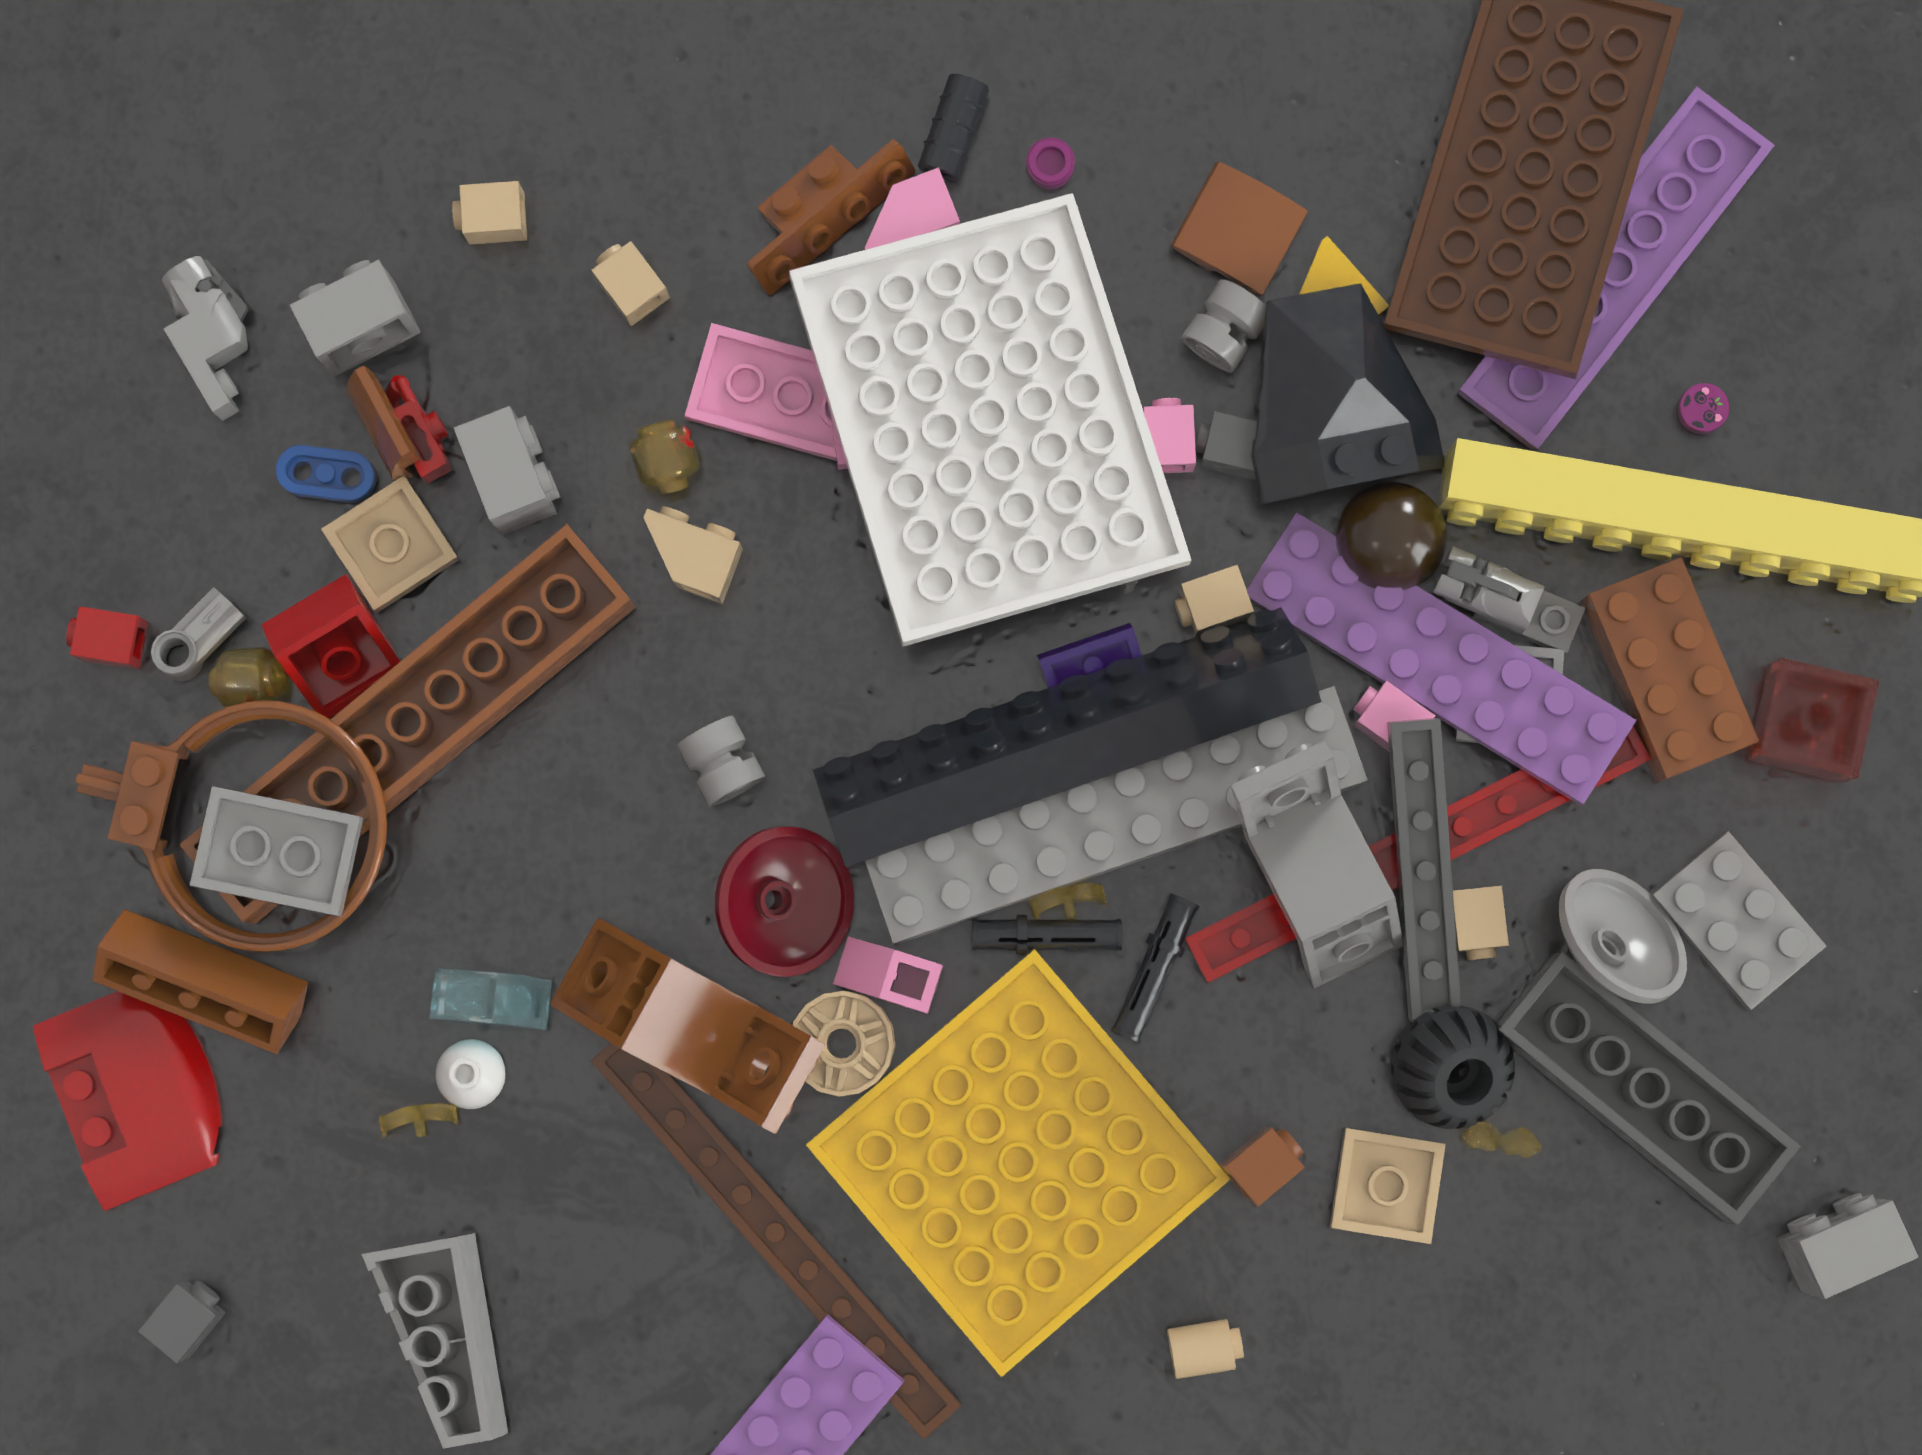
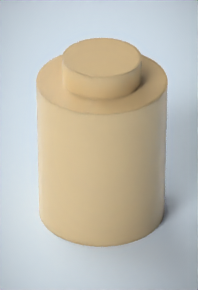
(1204, 1348)

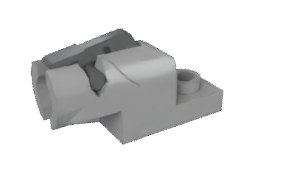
(206, 329)
(1508, 600)

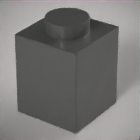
(1227, 445)
(183, 1320)

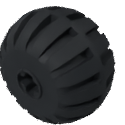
(1452, 1067)

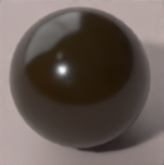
(1392, 535)

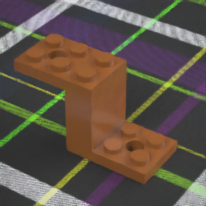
(687, 1025)

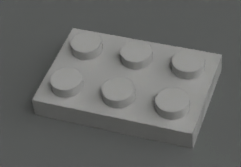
(276, 851)
(1738, 921)

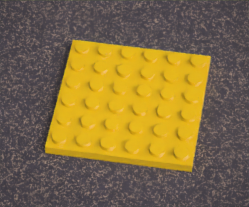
(1018, 1162)

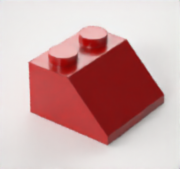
(331, 646)

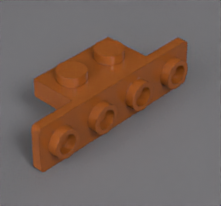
(821, 207)

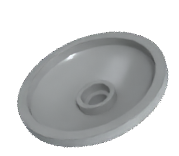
(1622, 936)

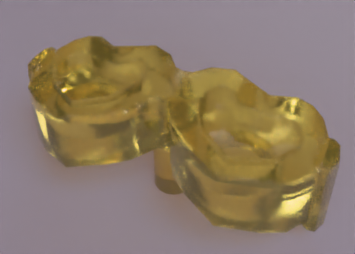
(1067, 895)
(418, 1114)
(1514, 1142)

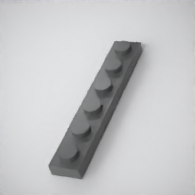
(1424, 865)

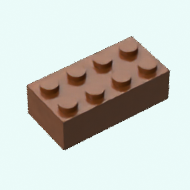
(1669, 669)

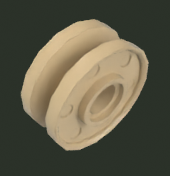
(873, 1042)

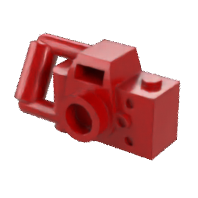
(422, 428)

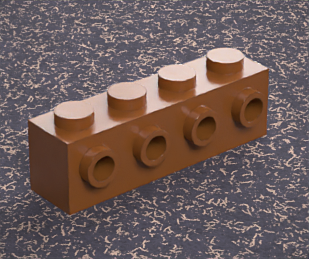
(205, 977)

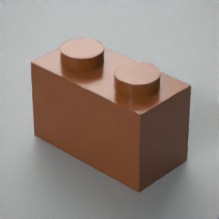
(1263, 1164)

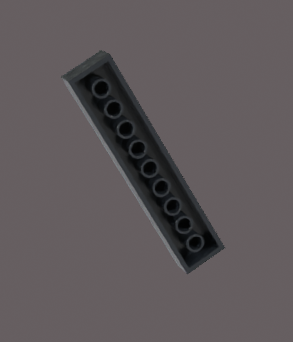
(1066, 735)

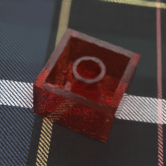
(1813, 720)

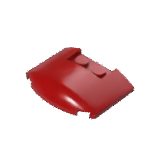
(132, 1094)

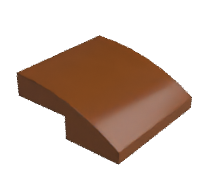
(1239, 228)
(381, 423)

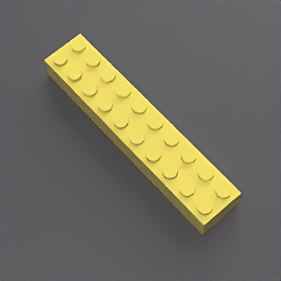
(1682, 518)

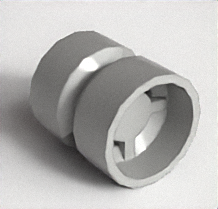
(1229, 321)
(721, 761)

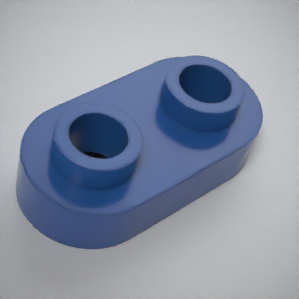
(327, 474)

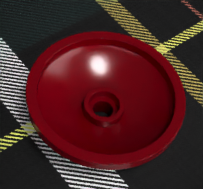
(809, 905)

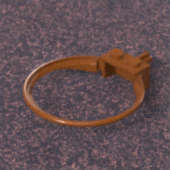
(144, 795)

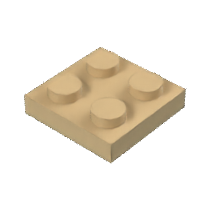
(390, 544)
(1387, 1185)

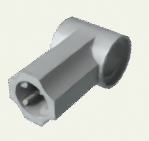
(201, 630)

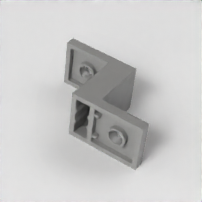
(1317, 863)

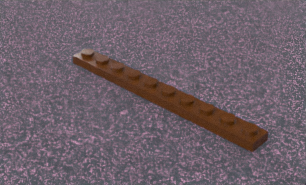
(774, 1229)

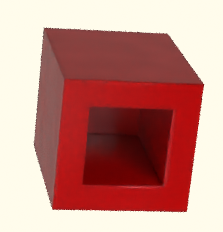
(107, 637)

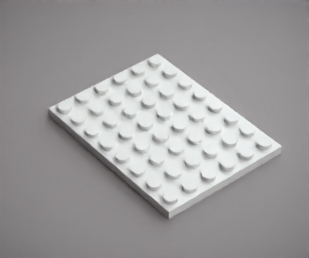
(988, 419)

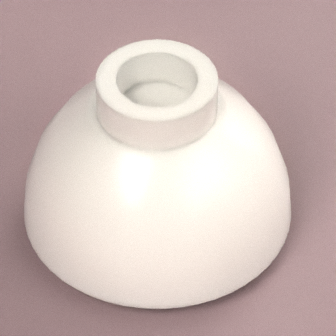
(470, 1074)

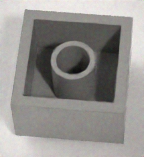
(354, 317)
(505, 469)
(1846, 1246)

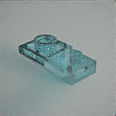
(490, 998)

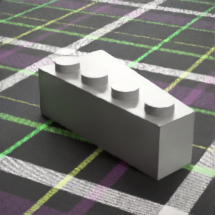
(445, 1334)

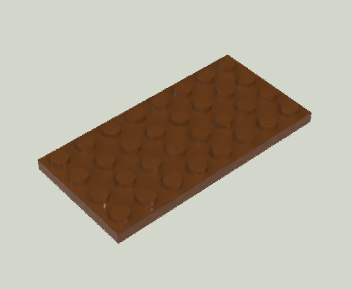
(1533, 178)

